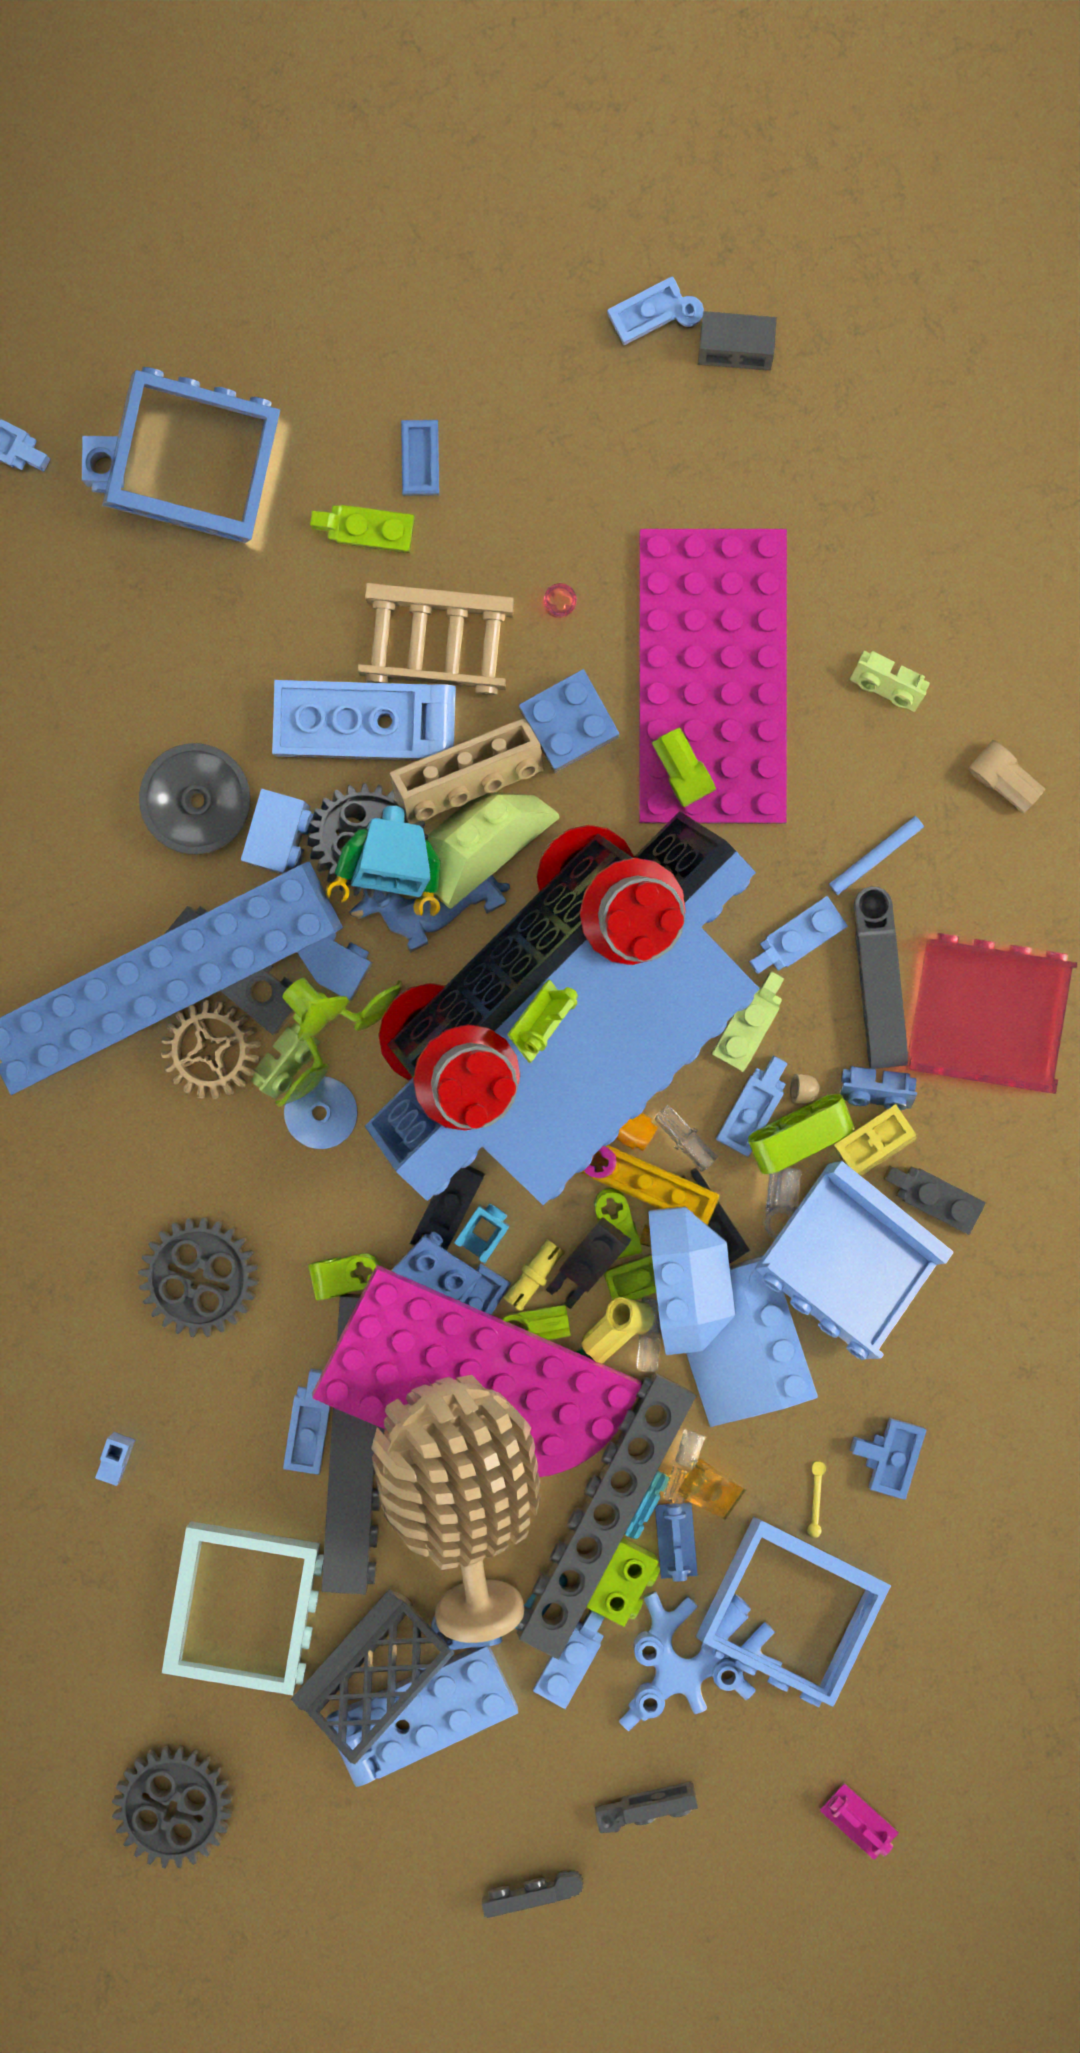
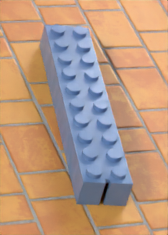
(164, 976)

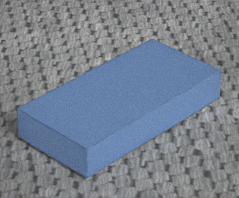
(420, 457)

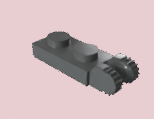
(534, 1894)

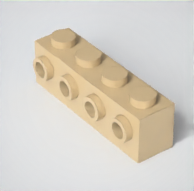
(467, 771)

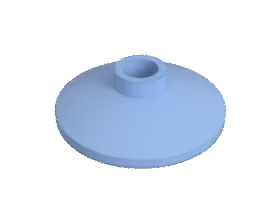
(336, 1125)

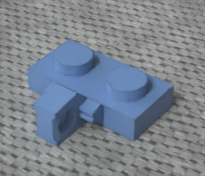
(892, 1456)

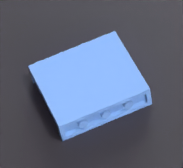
(851, 1259)

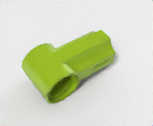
(687, 775)
(545, 1322)

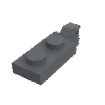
(937, 1197)
(646, 1807)

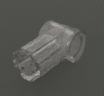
(781, 1196)

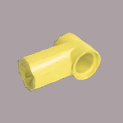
(617, 1327)

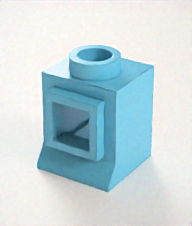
(475, 1243)

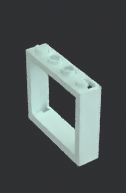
(306, 1603)

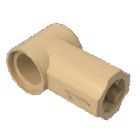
(998, 770)

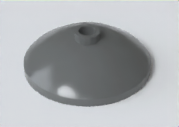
(169, 791)

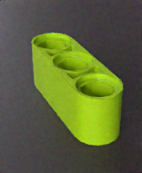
(801, 1133)

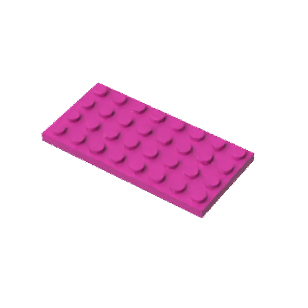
(715, 669)

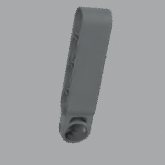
(880, 979)

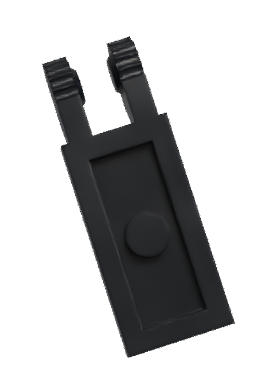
(590, 1260)

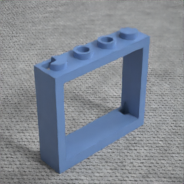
(174, 513)

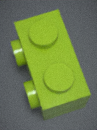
(624, 1582)

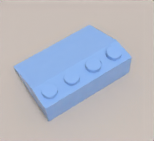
(755, 1358)

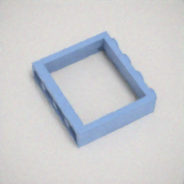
(778, 1676)

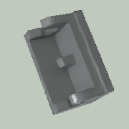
(737, 340)

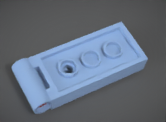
(344, 719)
(455, 1704)

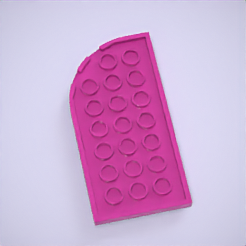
(415, 1335)

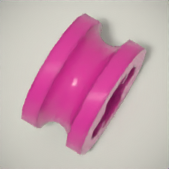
(606, 1153)

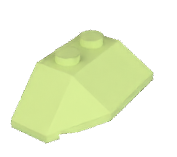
(484, 838)

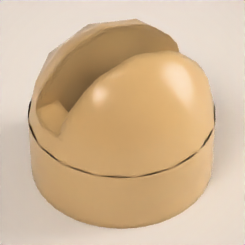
(803, 1088)

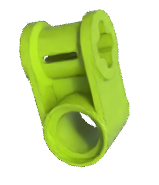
(621, 1219)
(338, 1276)

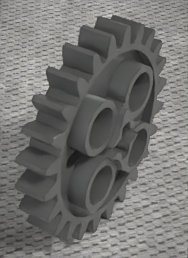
(332, 819)
(188, 1308)
(159, 1837)

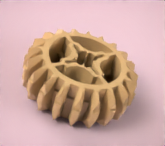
(218, 1065)

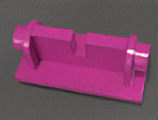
(860, 1822)

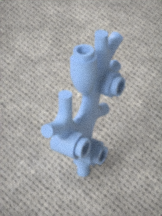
(684, 1675)

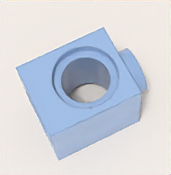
(92, 450)

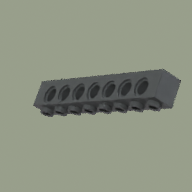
(553, 1634)

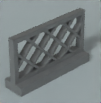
(359, 1649)

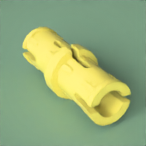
(533, 1275)

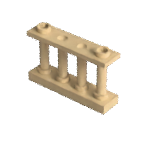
(457, 608)

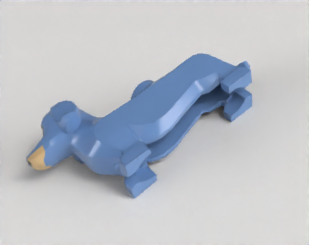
(402, 919)

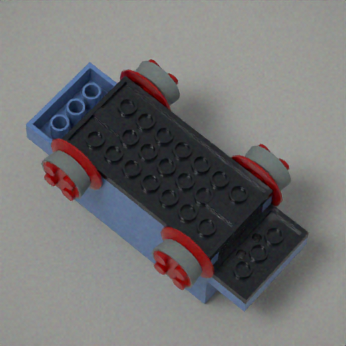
(646, 1003)

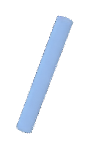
(876, 855)

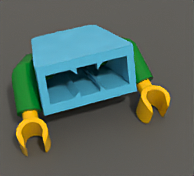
(390, 859)

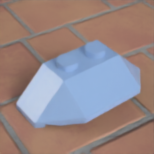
(689, 1280)

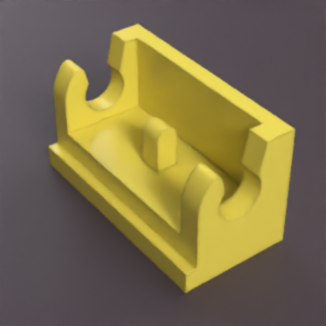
(876, 1141)

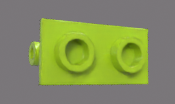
(542, 1019)

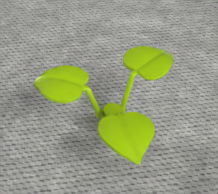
(313, 1014)

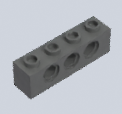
(269, 1014)

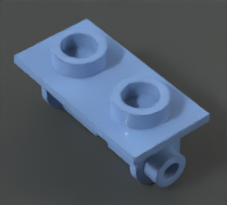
(861, 1089)
(676, 1541)

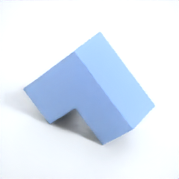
(114, 1458)

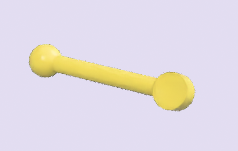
(818, 1468)

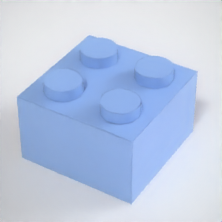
(277, 832)

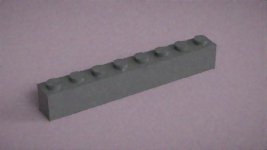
(350, 1495)

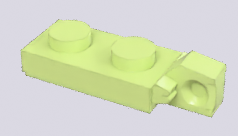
(750, 1025)

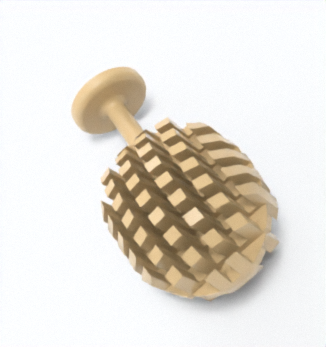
(455, 1489)

